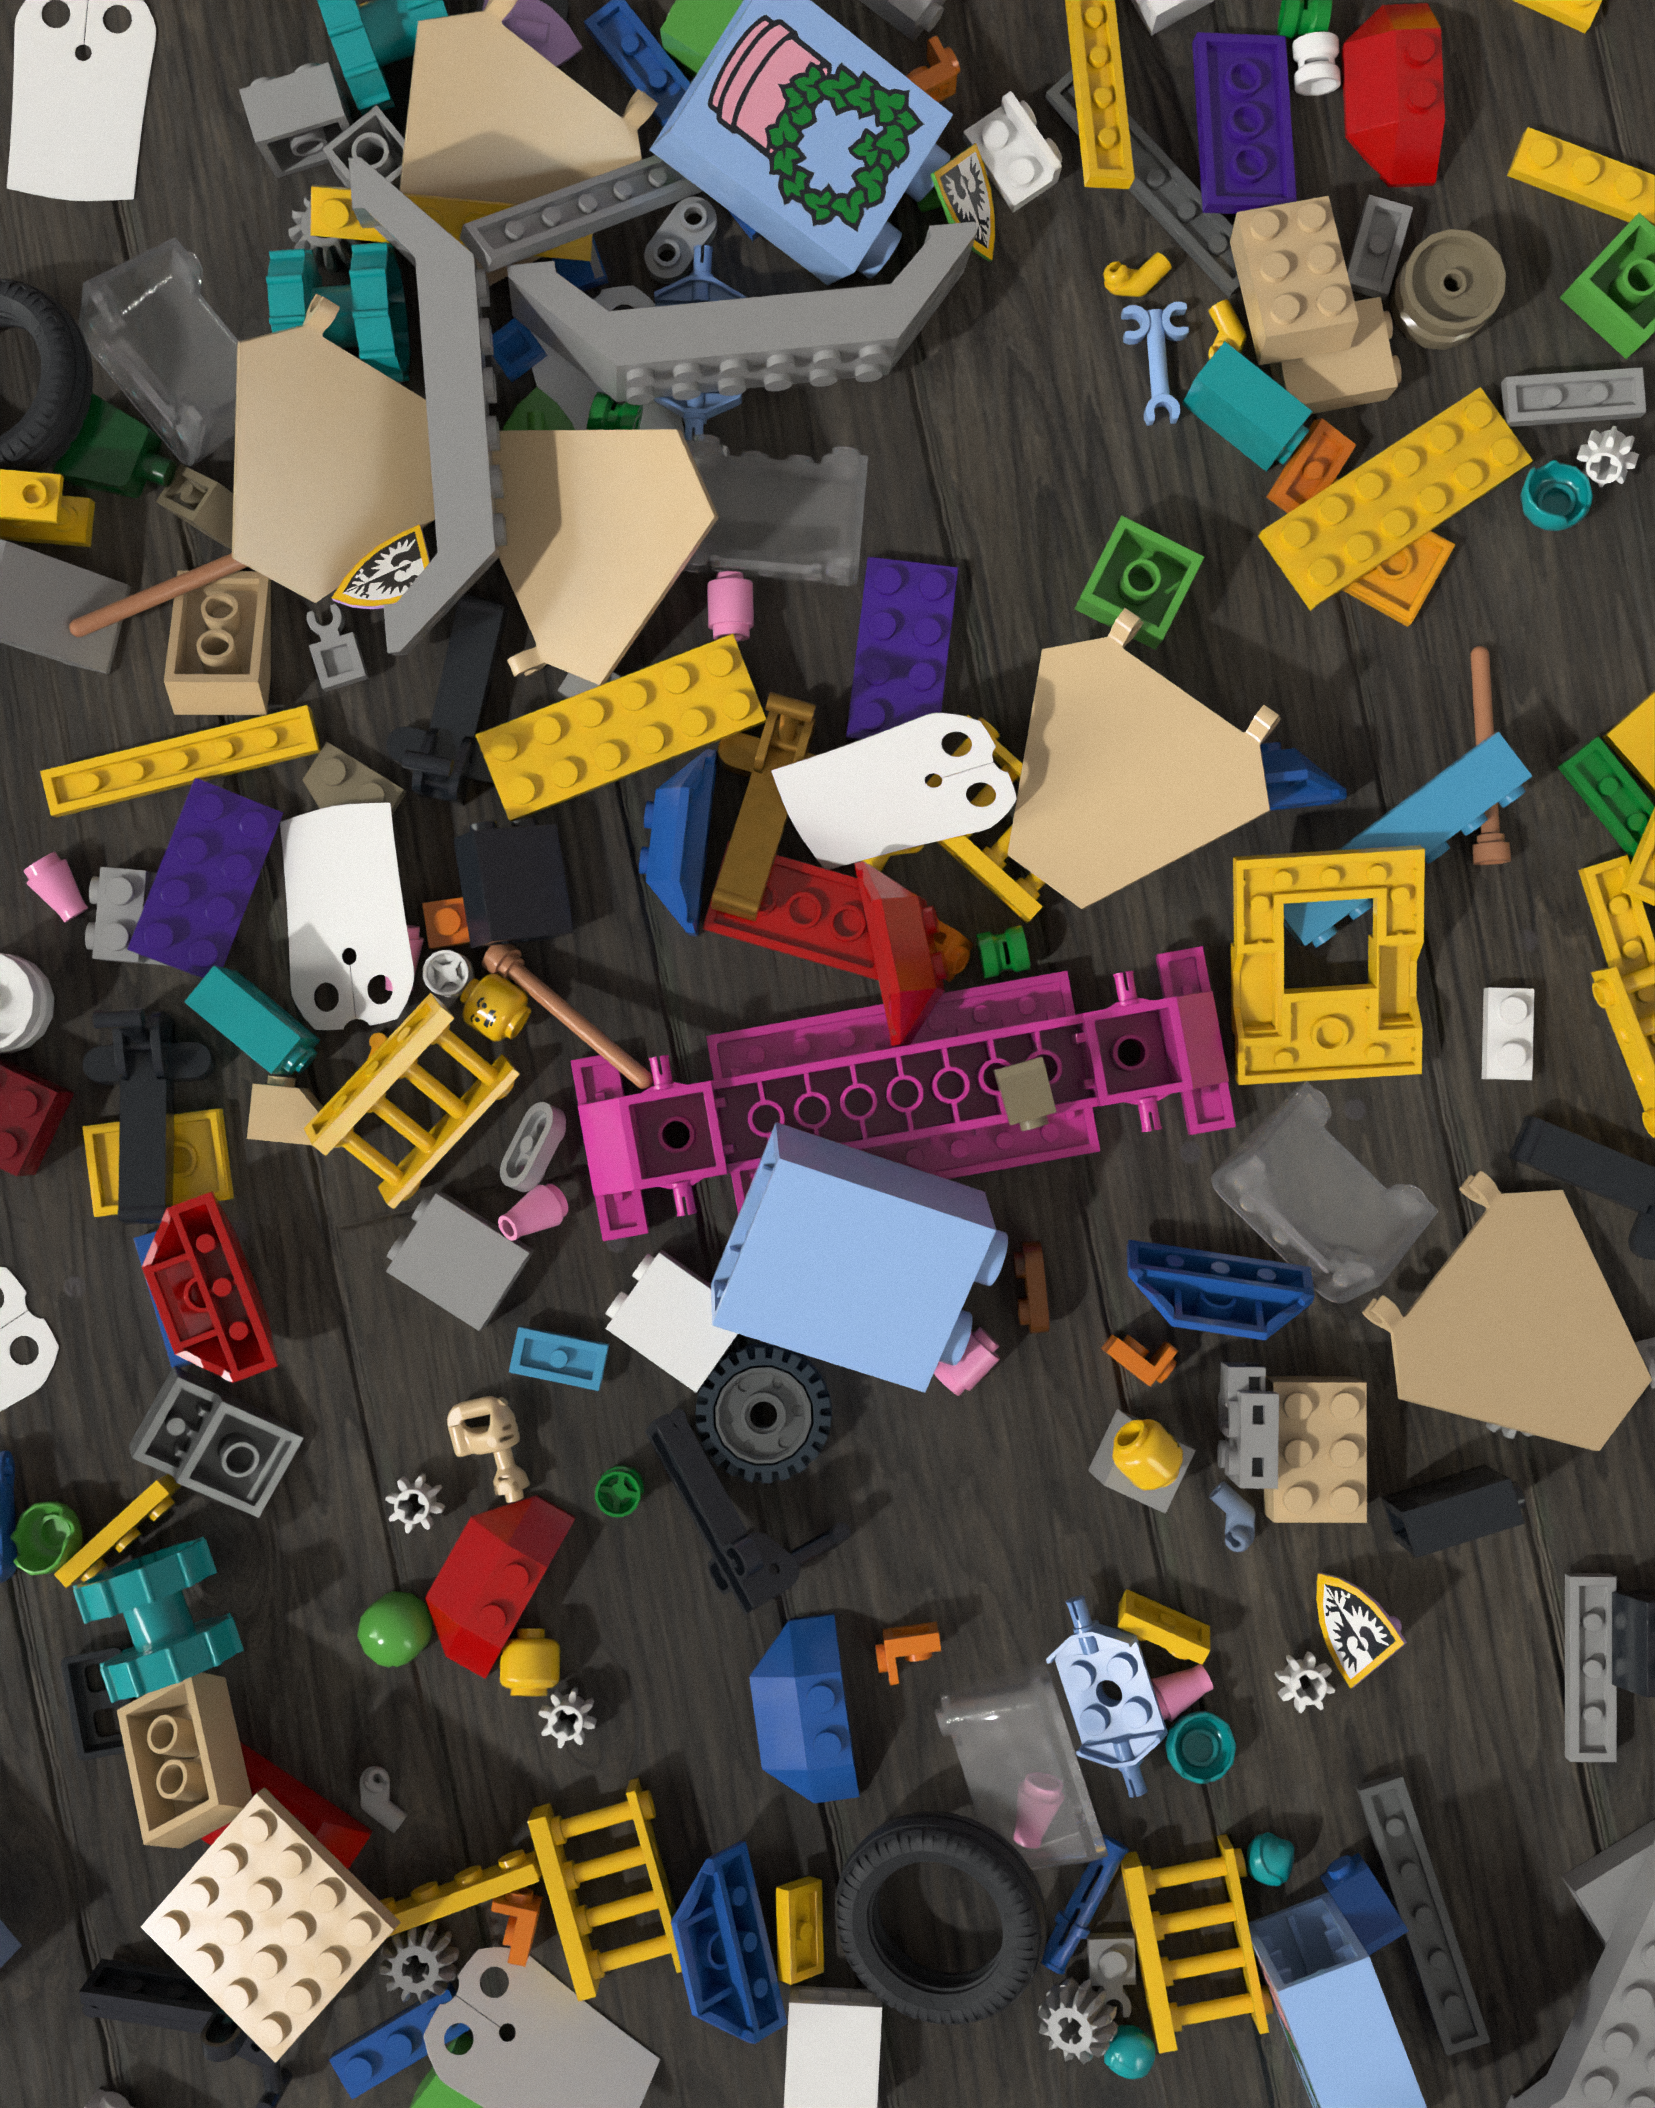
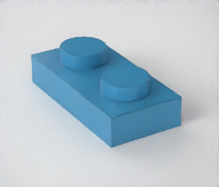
(559, 1358)

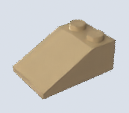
(221, 647)

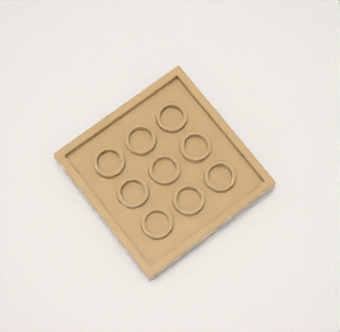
(270, 1924)

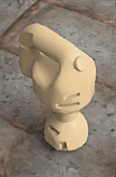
(493, 1438)

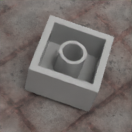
(296, 117)

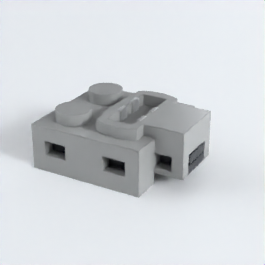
(1250, 1426)

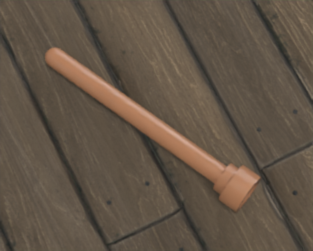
(154, 595)
(1491, 844)
(508, 963)

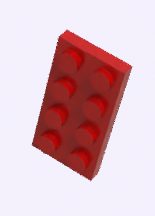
(807, 916)

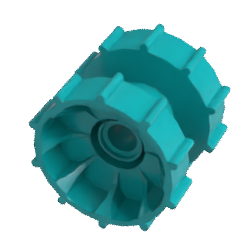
(371, 37)
(370, 309)
(158, 1619)

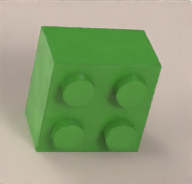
(1619, 289)
(1142, 575)

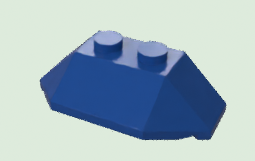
(1296, 780)
(680, 839)
(1219, 1289)
(805, 1711)
(728, 1949)

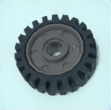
(754, 1448)

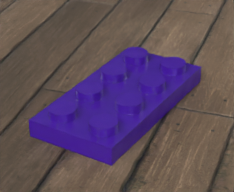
(1243, 121)
(901, 645)
(205, 879)

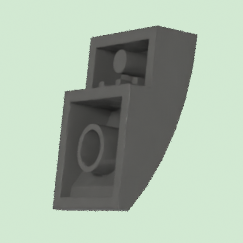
(215, 1442)

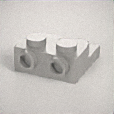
(119, 902)

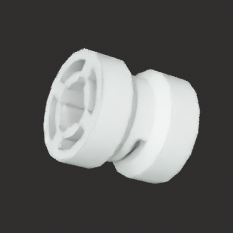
(1316, 63)
(441, 971)

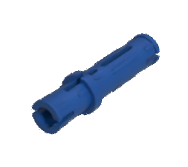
(1058, 1952)

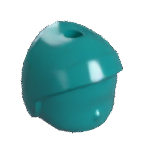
(1270, 1859)
(1130, 2052)

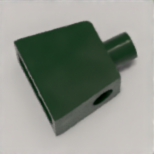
(114, 454)

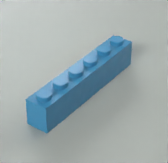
(1426, 818)

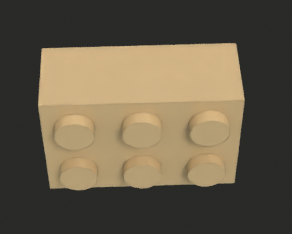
(1294, 280)
(1320, 1450)
(184, 1760)

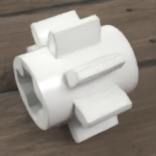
(1619, 459)
(404, 1508)
(1293, 1688)
(569, 1704)

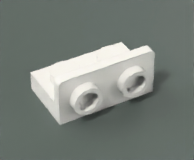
(1015, 152)

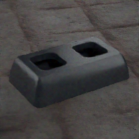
(84, 1703)

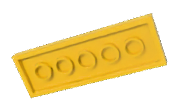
(1395, 498)
(621, 728)

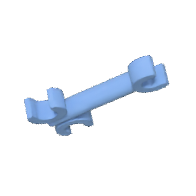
(1157, 326)

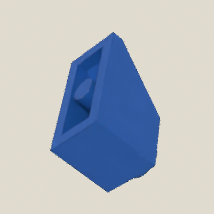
(1363, 1902)

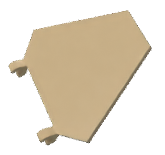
(503, 119)
(322, 457)
(595, 538)
(1126, 770)
(1519, 1326)

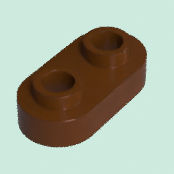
(1034, 1306)

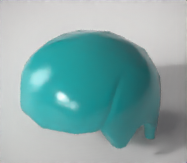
(1556, 496)
(1200, 1747)

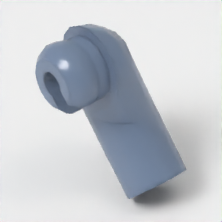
(1239, 1517)

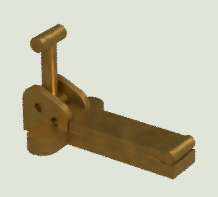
(762, 813)

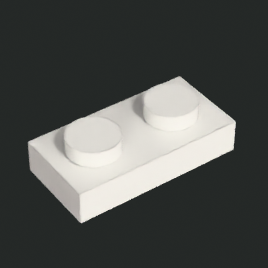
(1508, 1033)

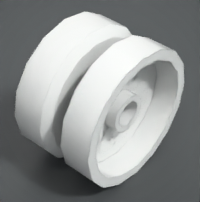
(24, 1003)

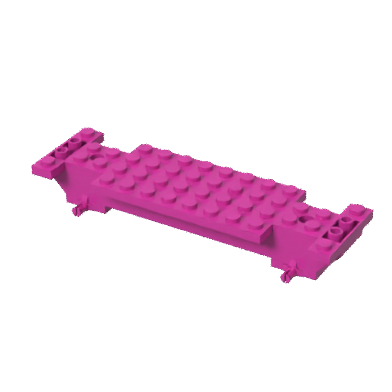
(911, 1103)

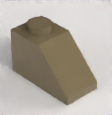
(200, 503)
(1026, 1093)

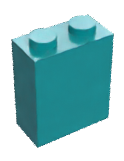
(1247, 408)
(253, 1022)

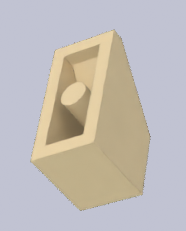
(281, 1111)

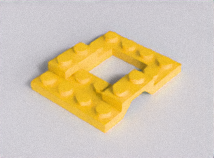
(1327, 1028)

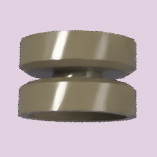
(1447, 289)

